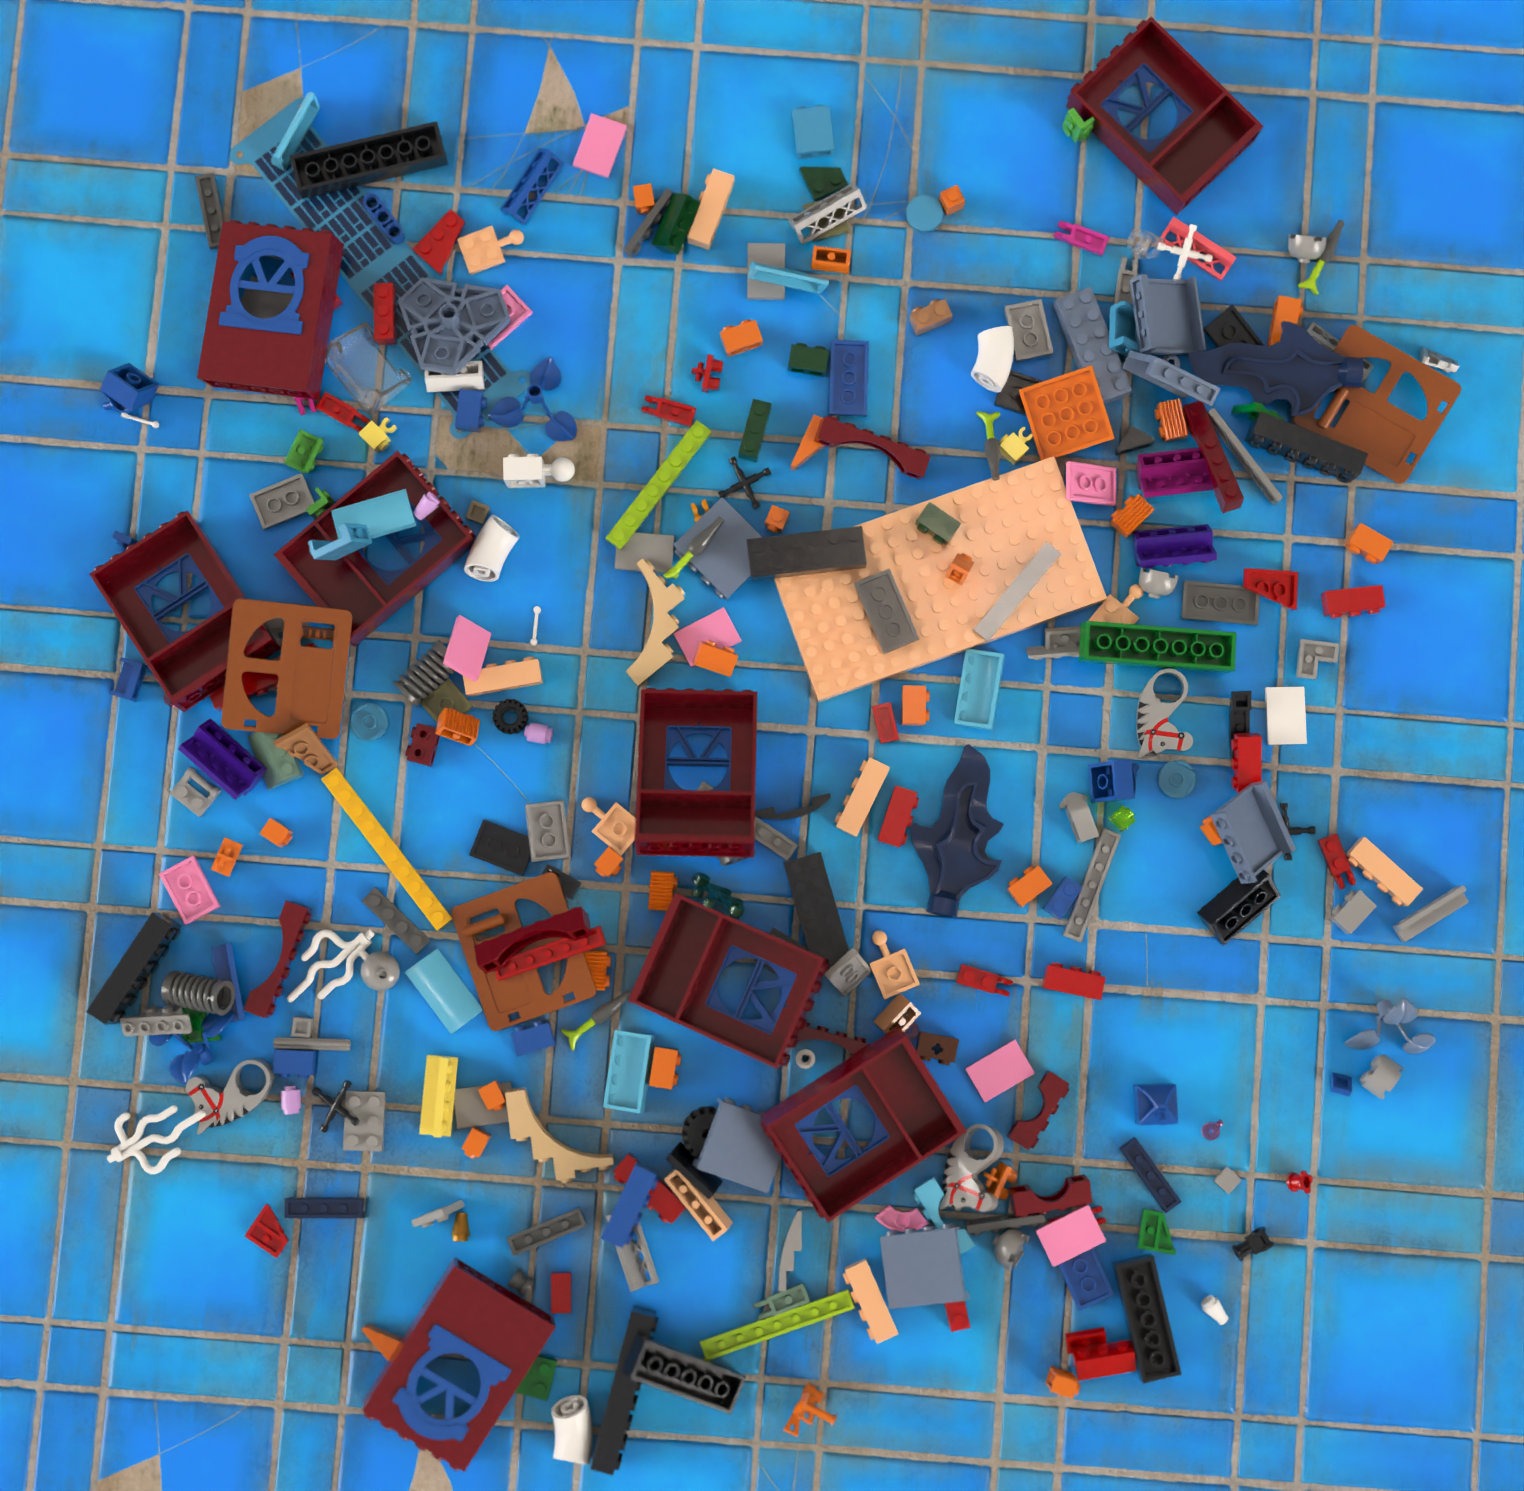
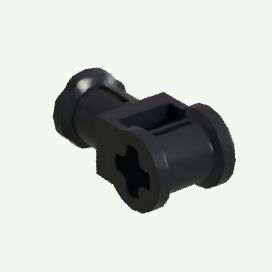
(1253, 1244)

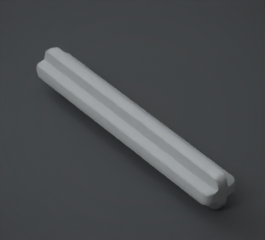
(312, 1044)

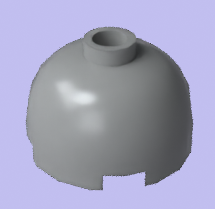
(1306, 247)
(1157, 583)
(373, 969)
(1009, 1247)

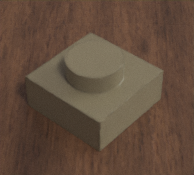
(478, 512)

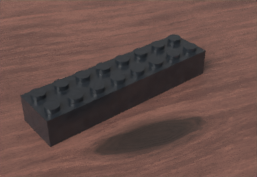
(368, 160)
(621, 1398)

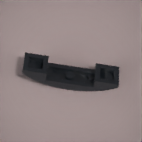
(1239, 714)
(769, 813)

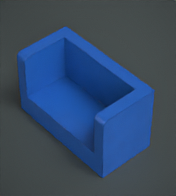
(130, 680)

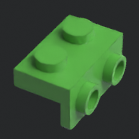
(1076, 127)
(303, 452)
(321, 505)

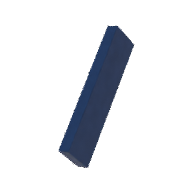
(1150, 1175)
(324, 1207)

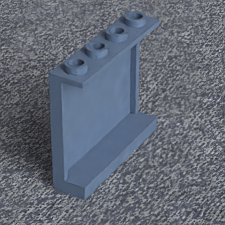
(1167, 316)
(1170, 377)
(726, 557)
(1252, 830)
(739, 1147)
(923, 1267)

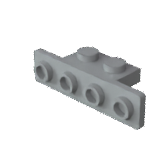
(1058, 643)
(157, 1022)

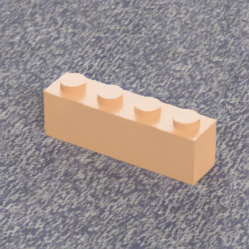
(711, 208)
(505, 677)
(862, 797)
(1383, 871)
(704, 1210)
(870, 1300)

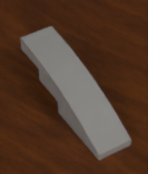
(792, 1243)

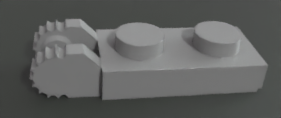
(1123, 288)

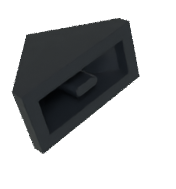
(1134, 440)

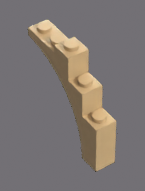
(664, 600)
(566, 1160)

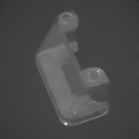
(365, 369)

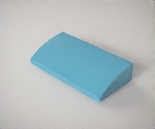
(296, 131)
(787, 277)
(380, 514)
(979, 689)
(444, 991)
(629, 1071)

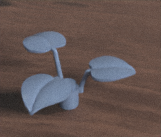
(1401, 1013)

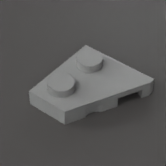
(1437, 360)
(440, 1214)

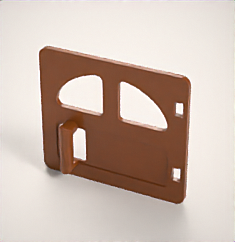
(1373, 422)
(309, 677)
(523, 991)

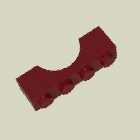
(1052, 1090)
(1074, 1192)

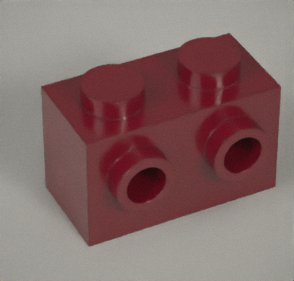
(423, 745)

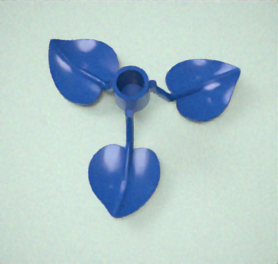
(547, 376)
(184, 1064)

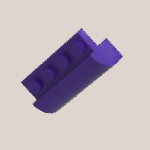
(1173, 546)
(223, 759)

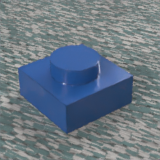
(123, 540)
(1341, 1084)

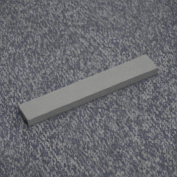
(1244, 457)
(1017, 591)
(767, 835)
(1091, 885)

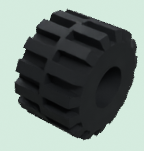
(695, 1126)

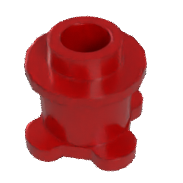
(1299, 1182)

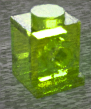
(1122, 818)

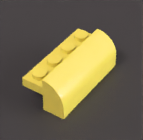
(438, 1095)

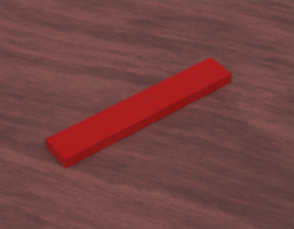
(550, 953)

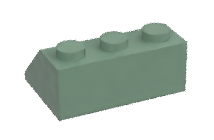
(279, 764)

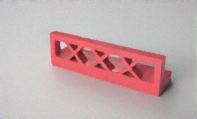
(1203, 245)

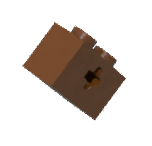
(948, 1045)

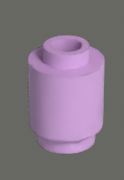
(538, 733)
(290, 1100)

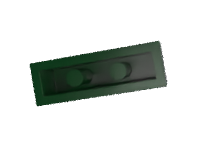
(676, 223)
(754, 430)

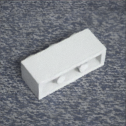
(469, 378)

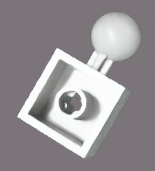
(531, 470)

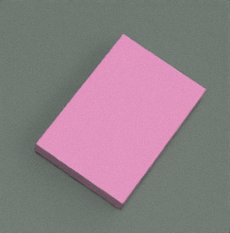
(599, 145)
(517, 311)
(1090, 483)
(714, 627)
(467, 648)
(189, 890)
(999, 1070)
(1070, 1235)

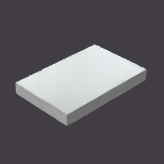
(1285, 715)

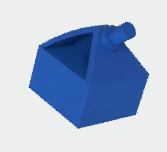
(127, 389)
(1112, 781)
(1155, 1104)

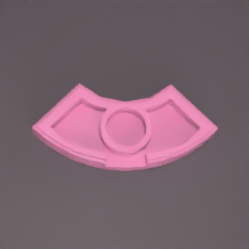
(899, 1220)

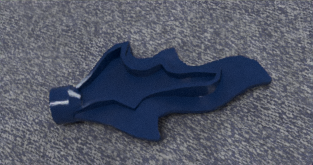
(1289, 369)
(957, 842)

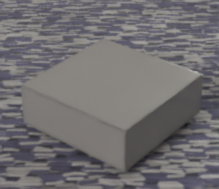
(302, 1027)
(1227, 1180)

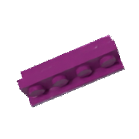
(1173, 473)

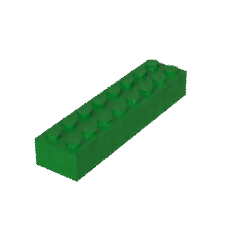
(1157, 646)

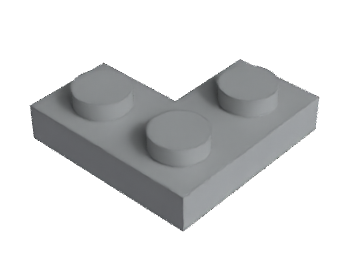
(1310, 653)

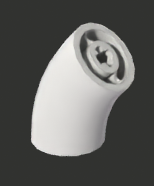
(994, 358)
(490, 550)
(572, 1430)

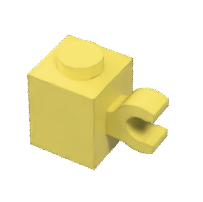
(376, 436)
(1014, 446)

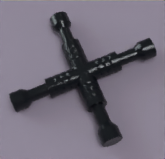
(744, 483)
(1294, 830)
(335, 1106)

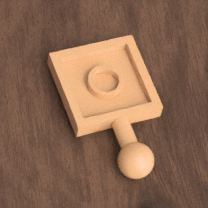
(483, 249)
(1115, 612)
(615, 827)
(893, 971)

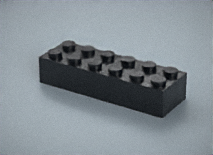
(1305, 447)
(806, 553)
(816, 907)
(134, 969)
(1146, 1318)
(683, 1374)

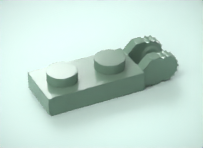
(783, 1301)

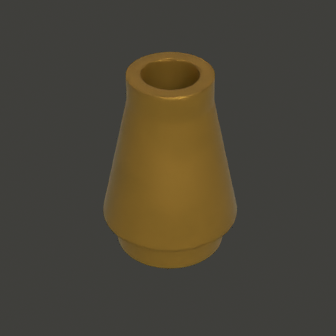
(461, 1228)

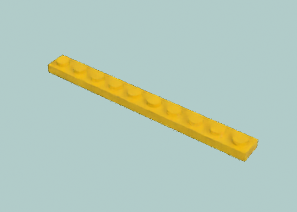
(387, 849)

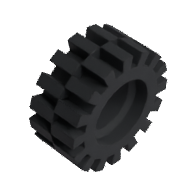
(502, 708)

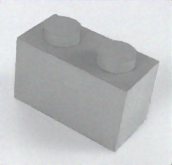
(1352, 911)

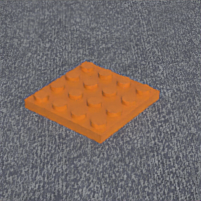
(1066, 413)

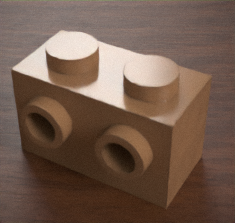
(930, 317)
(897, 1013)

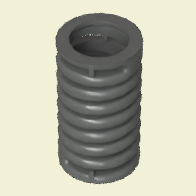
(426, 675)
(198, 992)

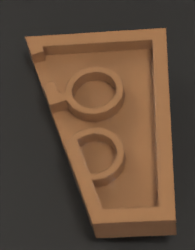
(309, 748)

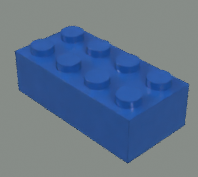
(628, 1207)

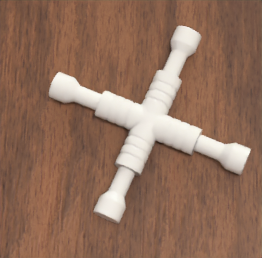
(1185, 252)

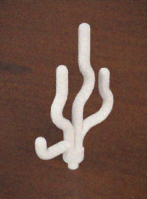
(354, 948)
(132, 1147)

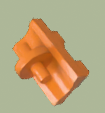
(226, 857)
(997, 1179)

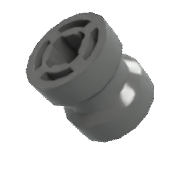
(520, 1282)

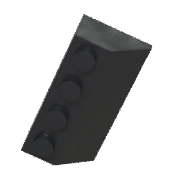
(1238, 906)

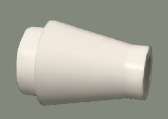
(805, 1065)
(1213, 1307)

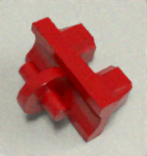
(709, 382)

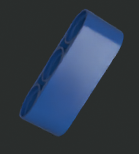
(377, 213)

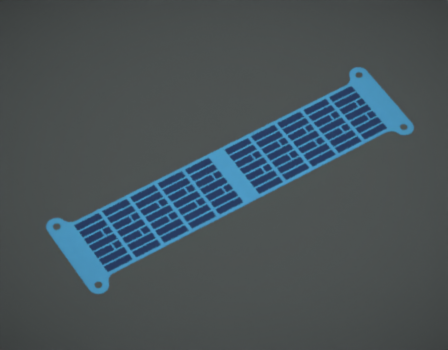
(367, 252)

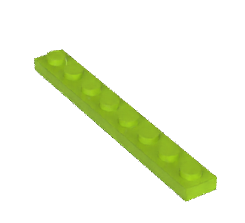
(658, 485)
(777, 1325)

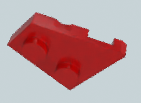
(268, 1232)

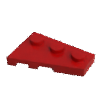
(439, 241)
(1274, 585)

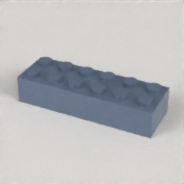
(1089, 342)

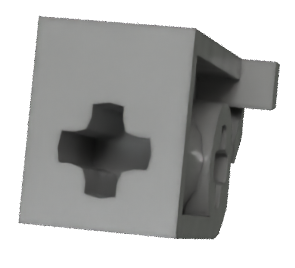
(1079, 816)

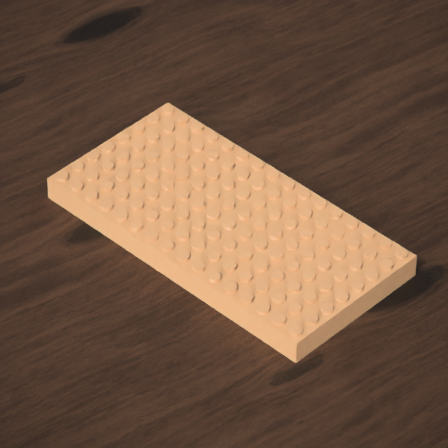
(1001, 532)

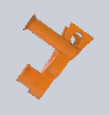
(806, 1404)

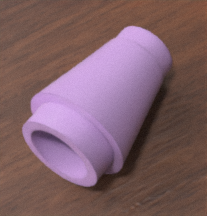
(427, 504)

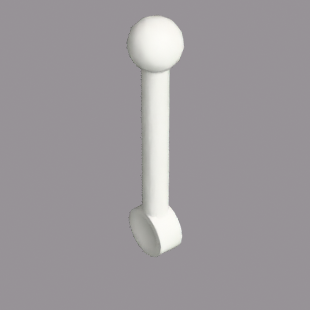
(155, 424)
(537, 611)

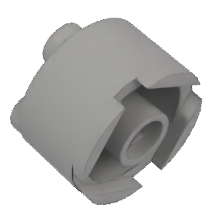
(1382, 1076)

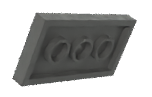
(1219, 603)
(886, 611)

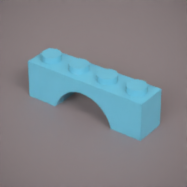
(929, 1195)

